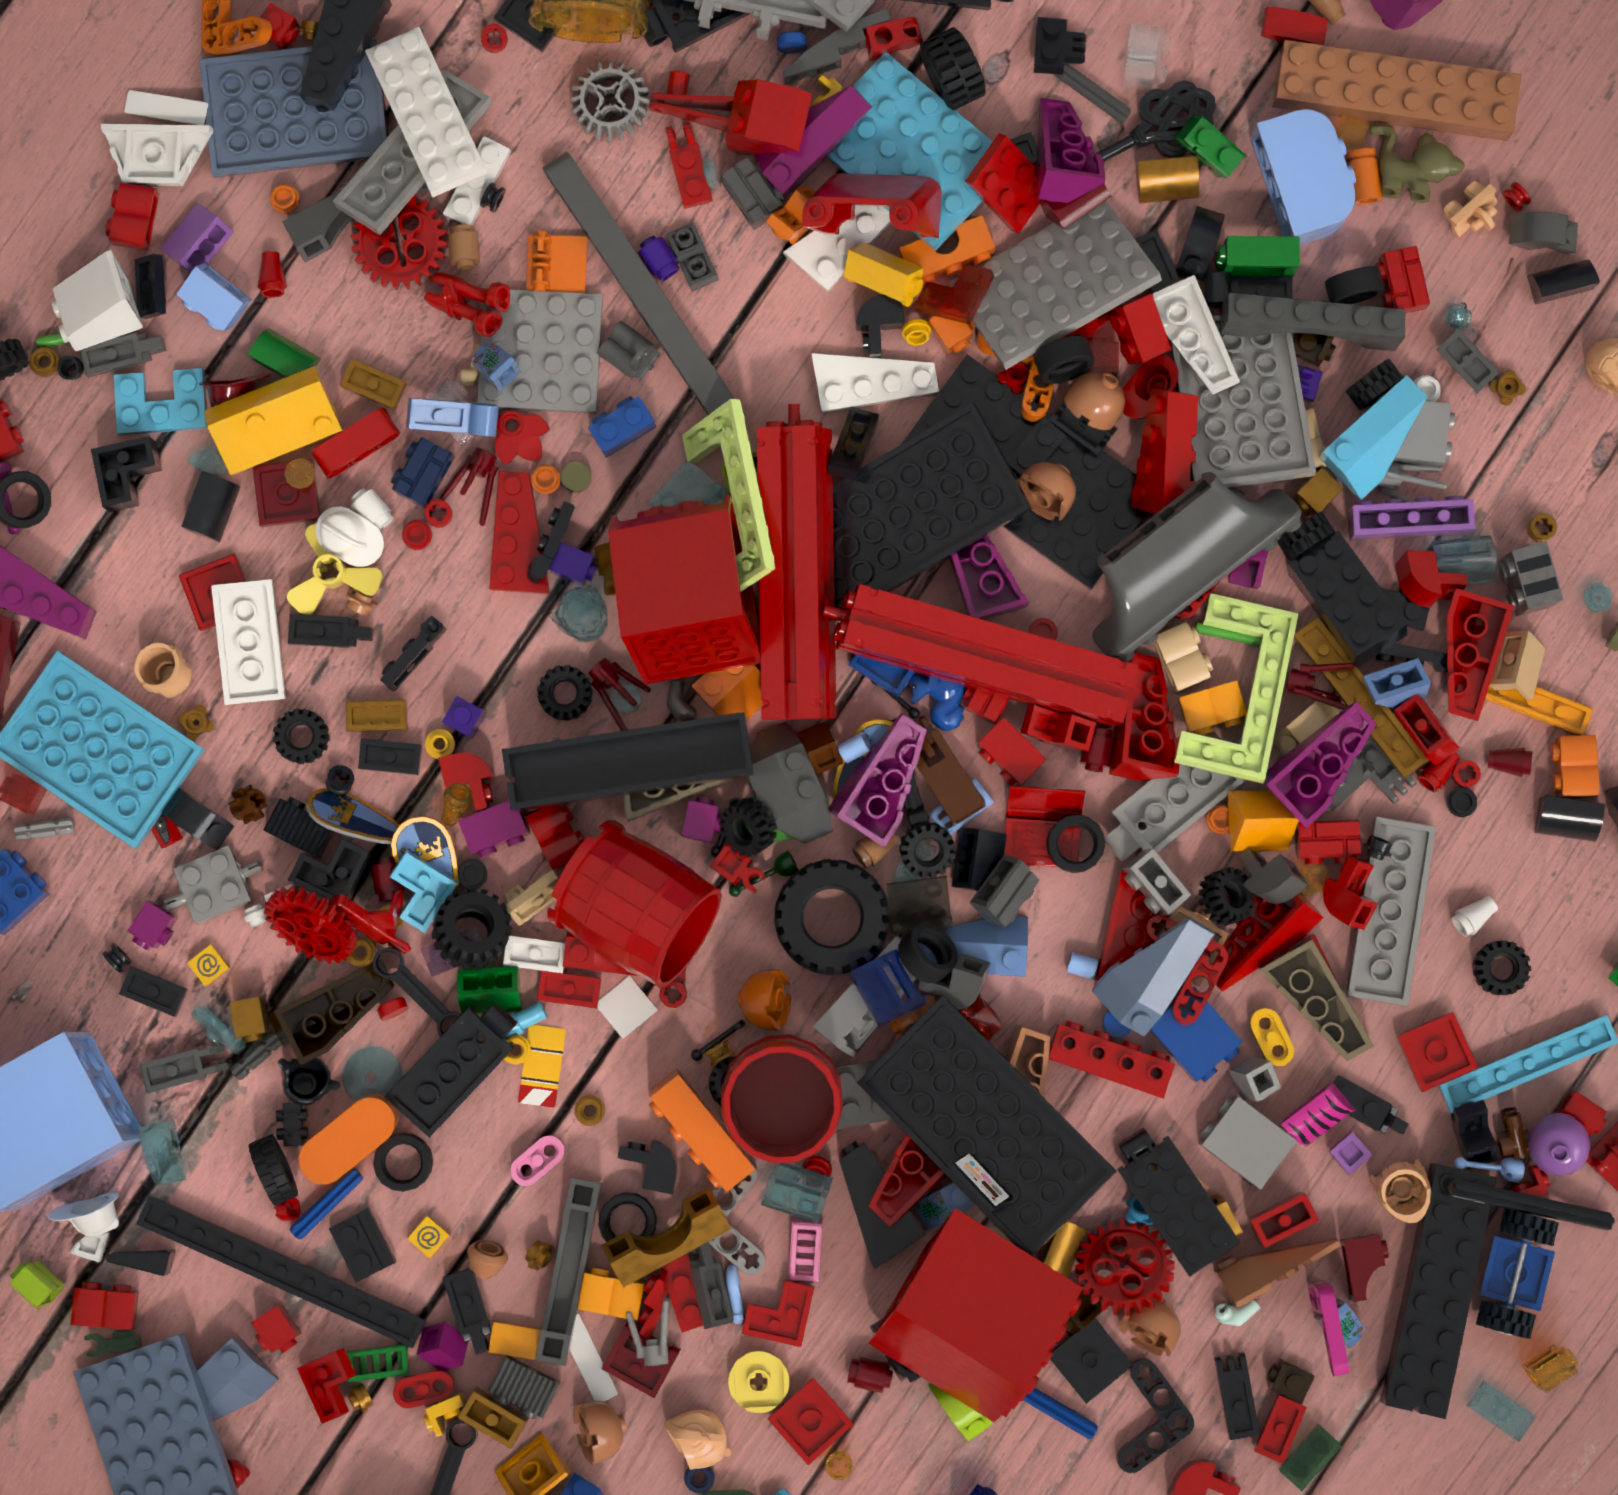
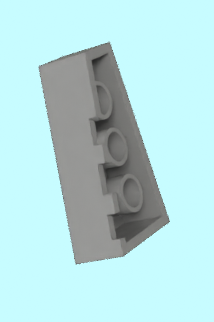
(849, 1020)

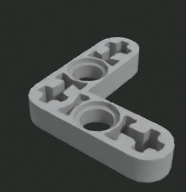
(752, 1248)

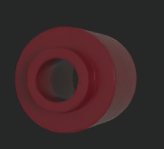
(1099, 751)
(383, 884)
(869, 1374)

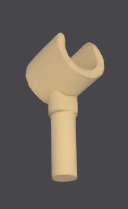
(470, 375)

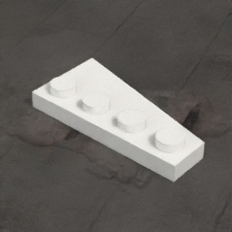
(825, 255)
(1195, 334)
(870, 381)

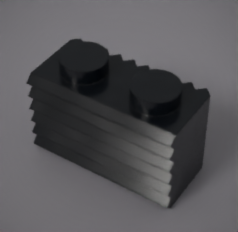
(297, 828)

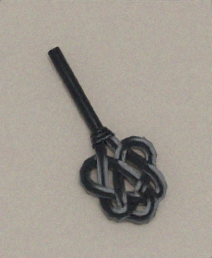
(1188, 102)

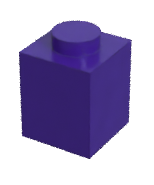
(573, 564)
(464, 717)

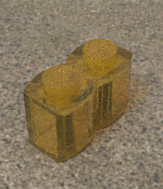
(1551, 1367)

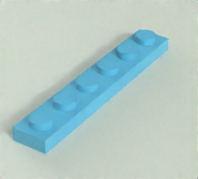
(1529, 1063)

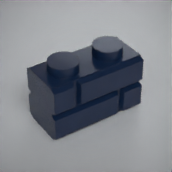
(422, 472)

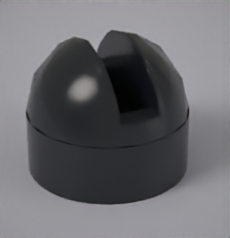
(67, 363)

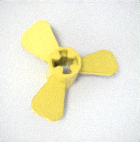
(309, 593)

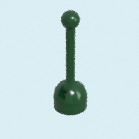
(783, 865)

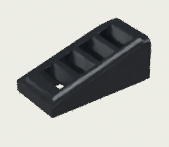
(154, 1262)

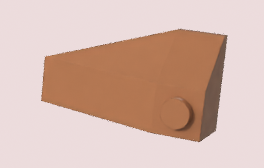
(1252, 1274)

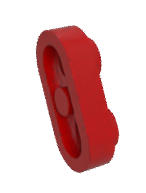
(424, 1389)

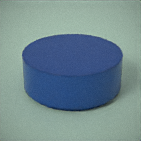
(791, 42)
(1113, 1027)

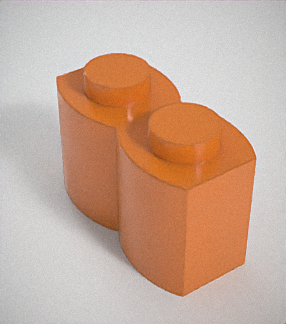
(1576, 766)

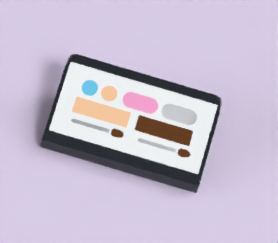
(980, 1182)

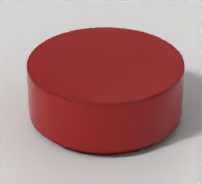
(392, 1008)

